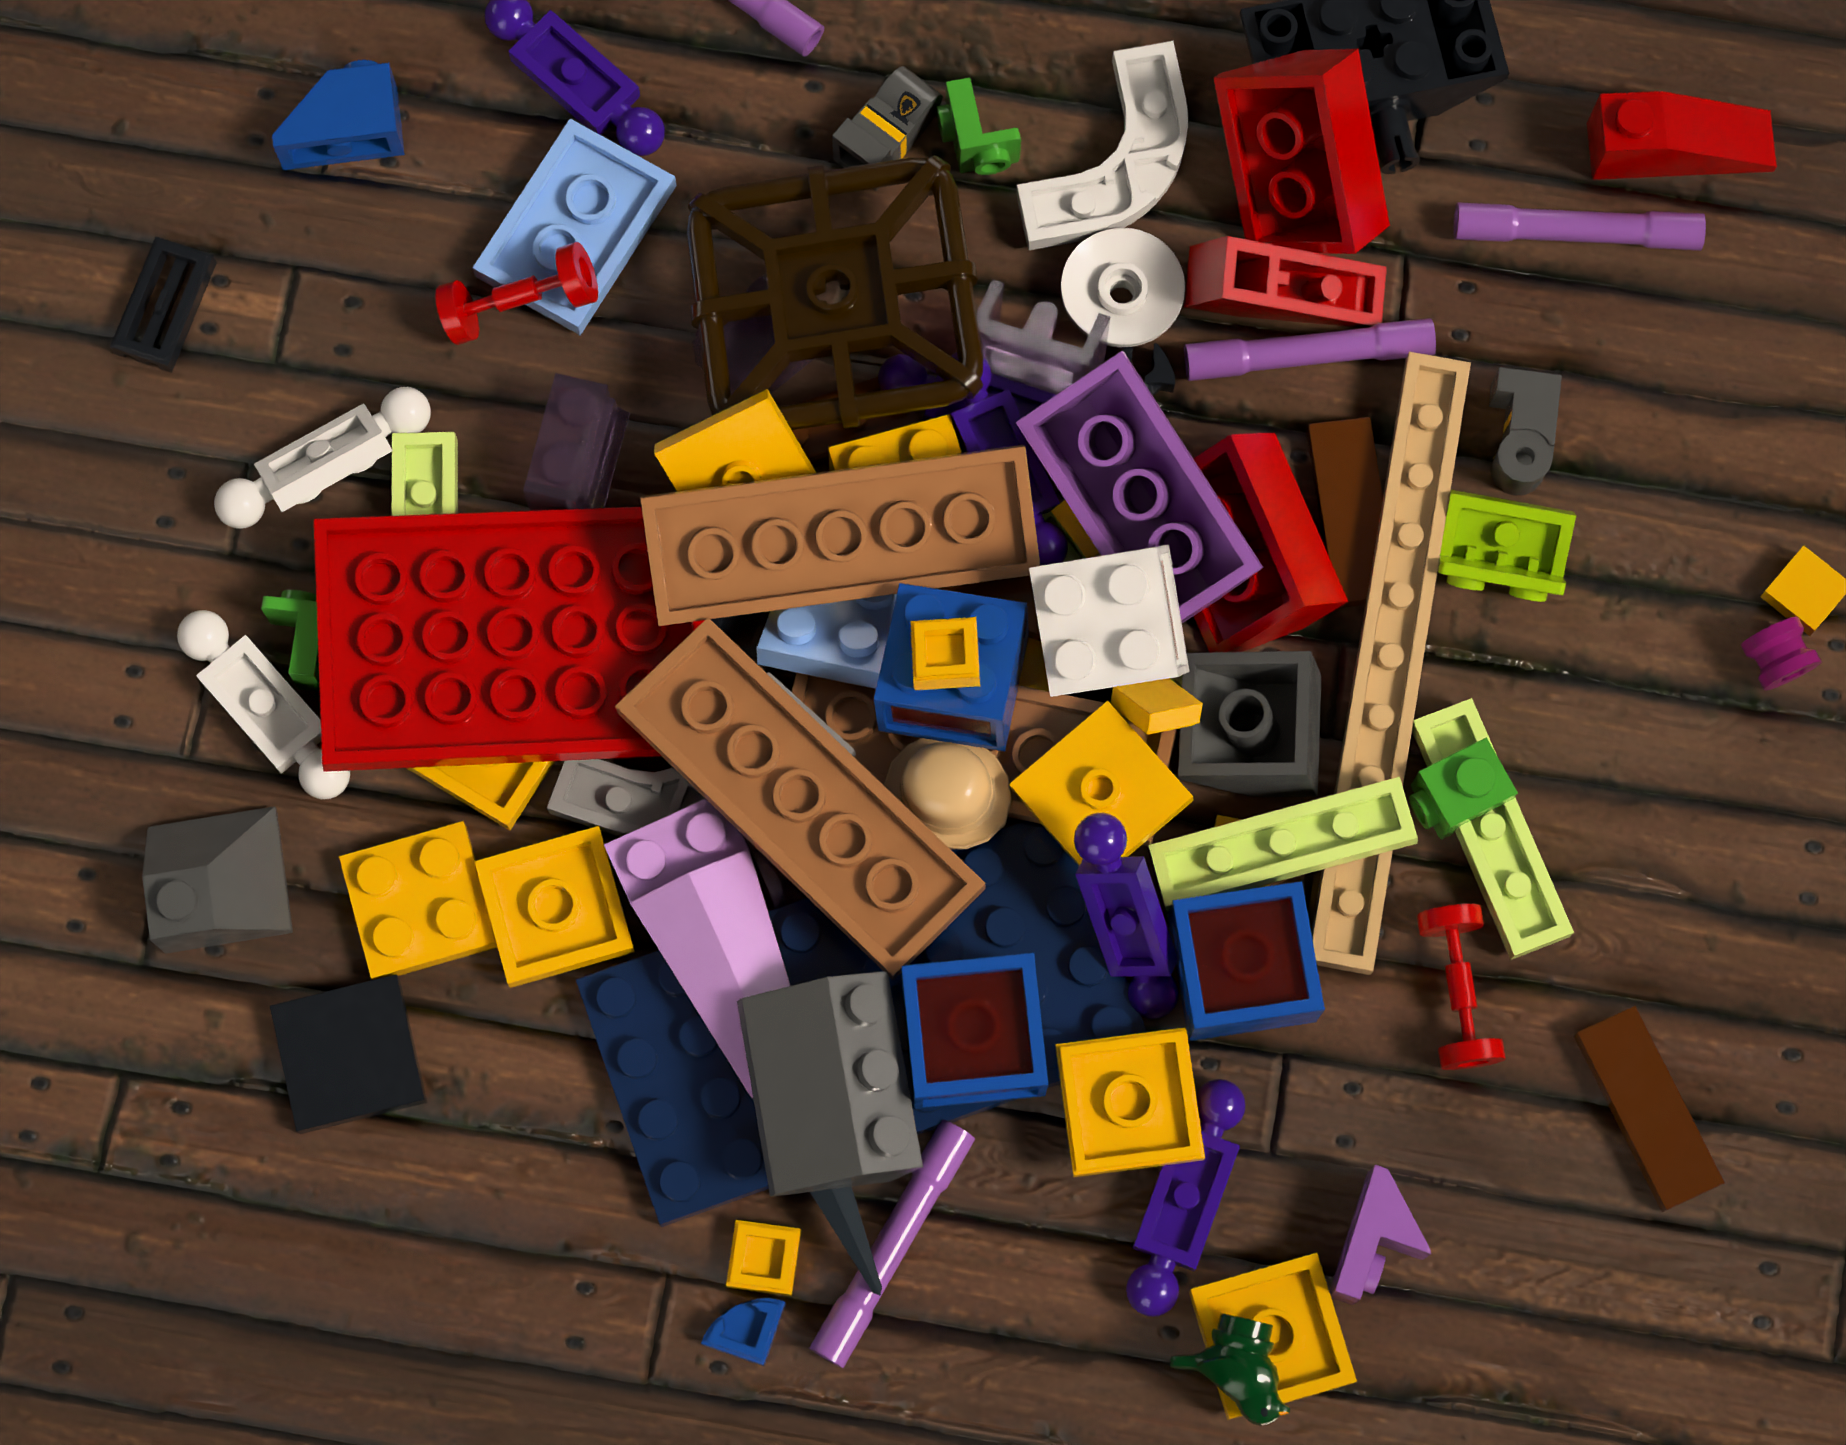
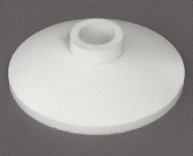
(1128, 261)

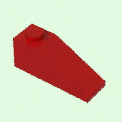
(1676, 136)
(1283, 284)

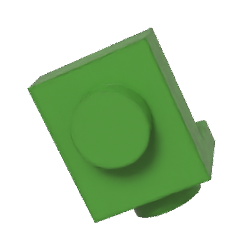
(960, 123)
(298, 610)
(1460, 788)

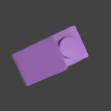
(1378, 1220)

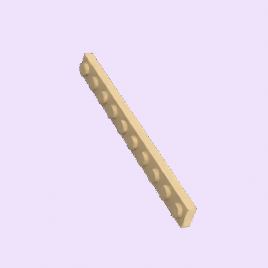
(1392, 641)

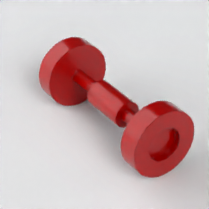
(459, 311)
(1451, 922)

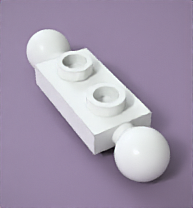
(322, 458)
(260, 702)

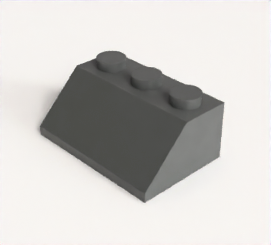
(829, 1084)

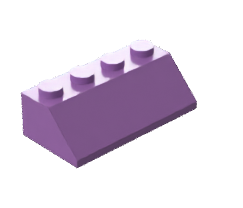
(1138, 482)

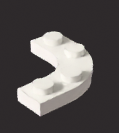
(1135, 174)

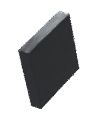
(348, 1054)

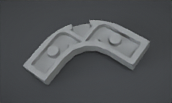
(618, 797)

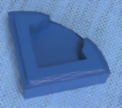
(746, 1330)

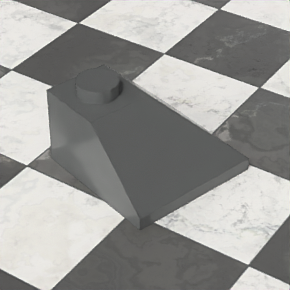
(216, 881)

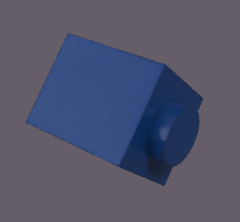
(343, 119)

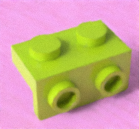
(1505, 545)

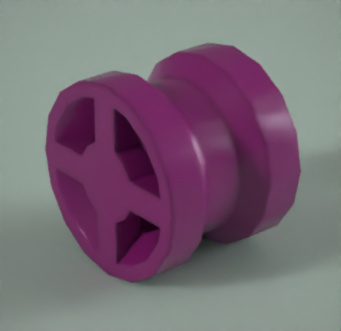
(1781, 653)

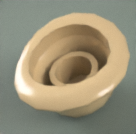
(952, 790)

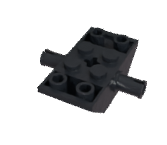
(1423, 50)

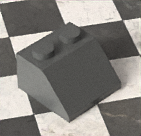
(1254, 723)

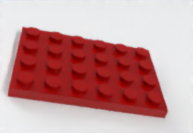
(484, 637)

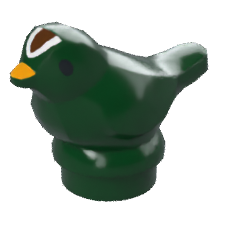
(1241, 1367)

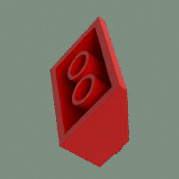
(1304, 151)
(1270, 512)

